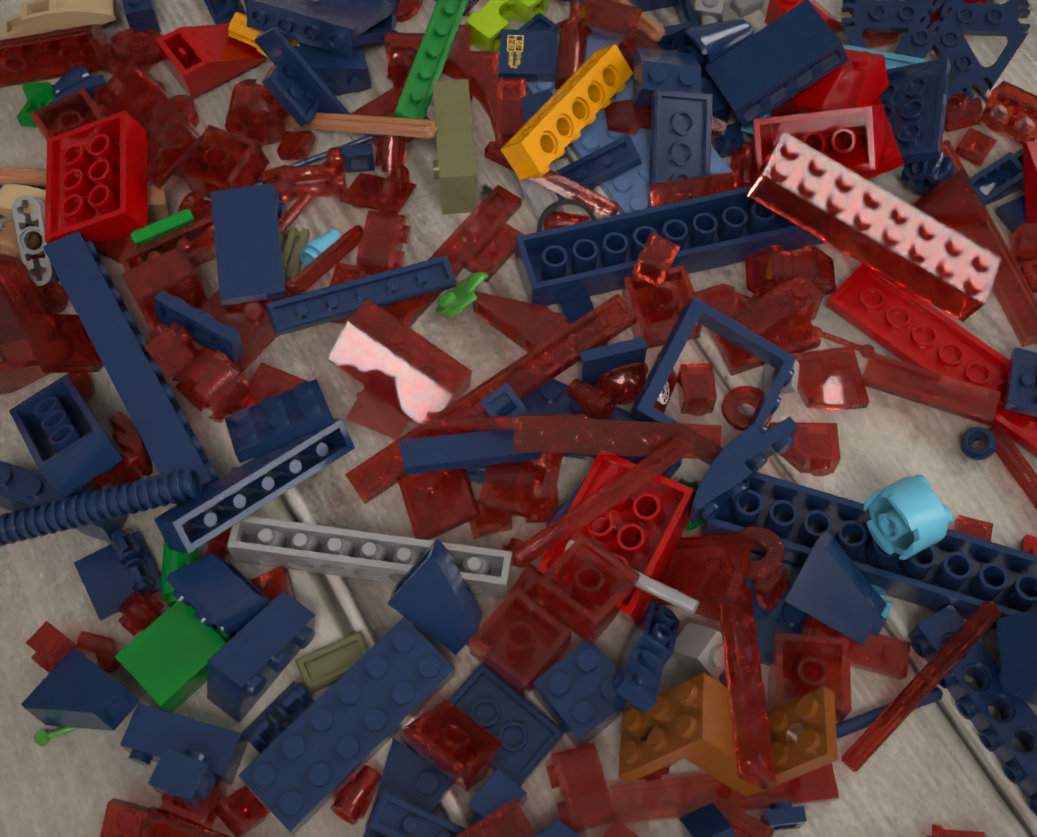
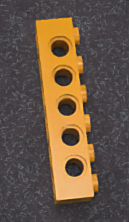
(567, 113)

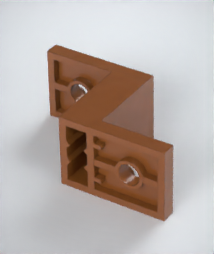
(697, 725)

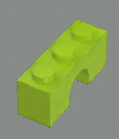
(494, 16)

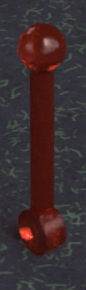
(865, 350)

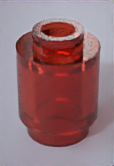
(390, 152)

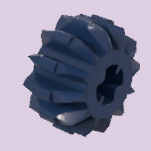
(927, 174)

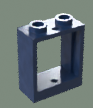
(684, 12)

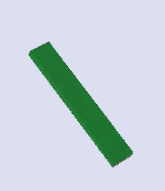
(430, 59)

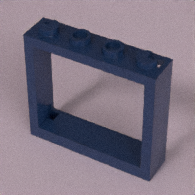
(700, 312)

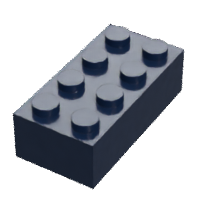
(64, 436)

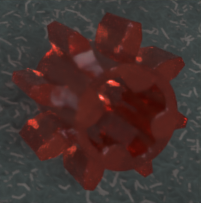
(139, 611)

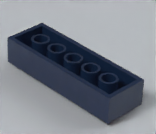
(347, 725)

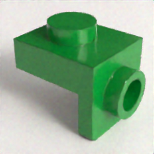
(37, 95)

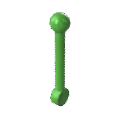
(43, 737)

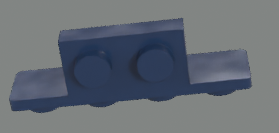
(294, 80)

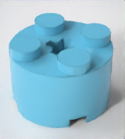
(907, 516)

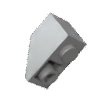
(700, 651)

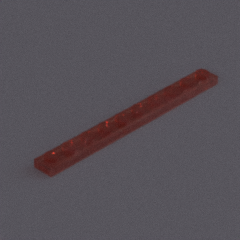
(523, 377)

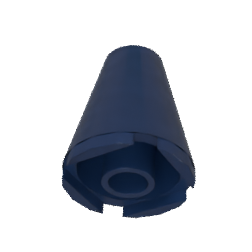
(711, 40)

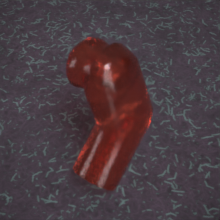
(104, 648)

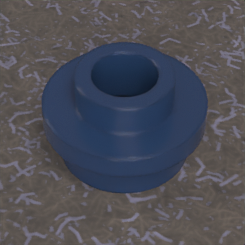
(978, 434)

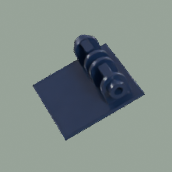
(118, 572)
(278, 716)

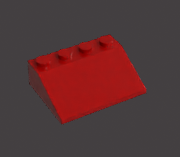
(97, 180)
(636, 530)

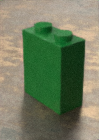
(172, 655)

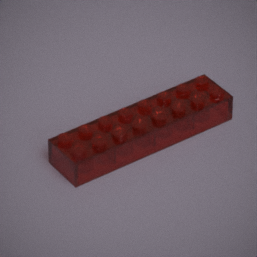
(875, 227)

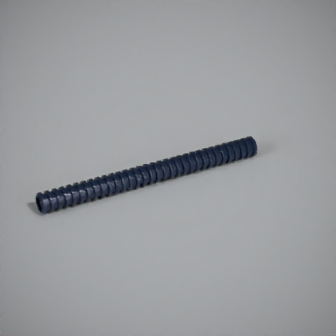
(99, 506)

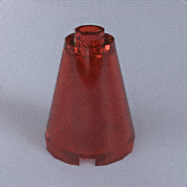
(953, 204)

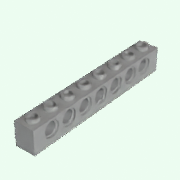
(360, 553)

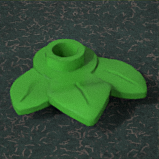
(463, 294)

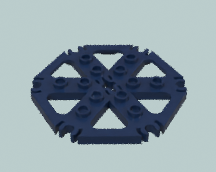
(949, 41)

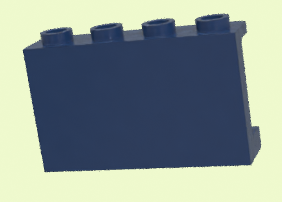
(777, 63)

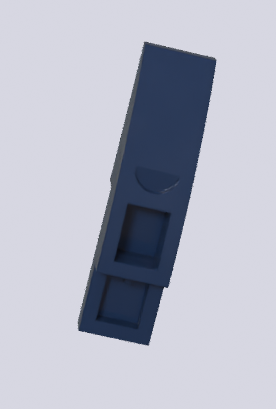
(734, 466)
(645, 656)

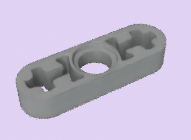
(23, 233)

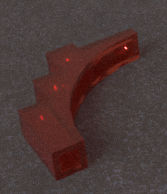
(496, 95)

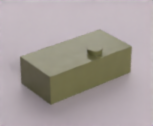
(455, 147)

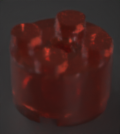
(256, 113)
(212, 384)

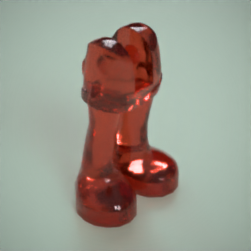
(331, 171)

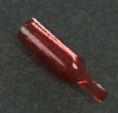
(571, 46)

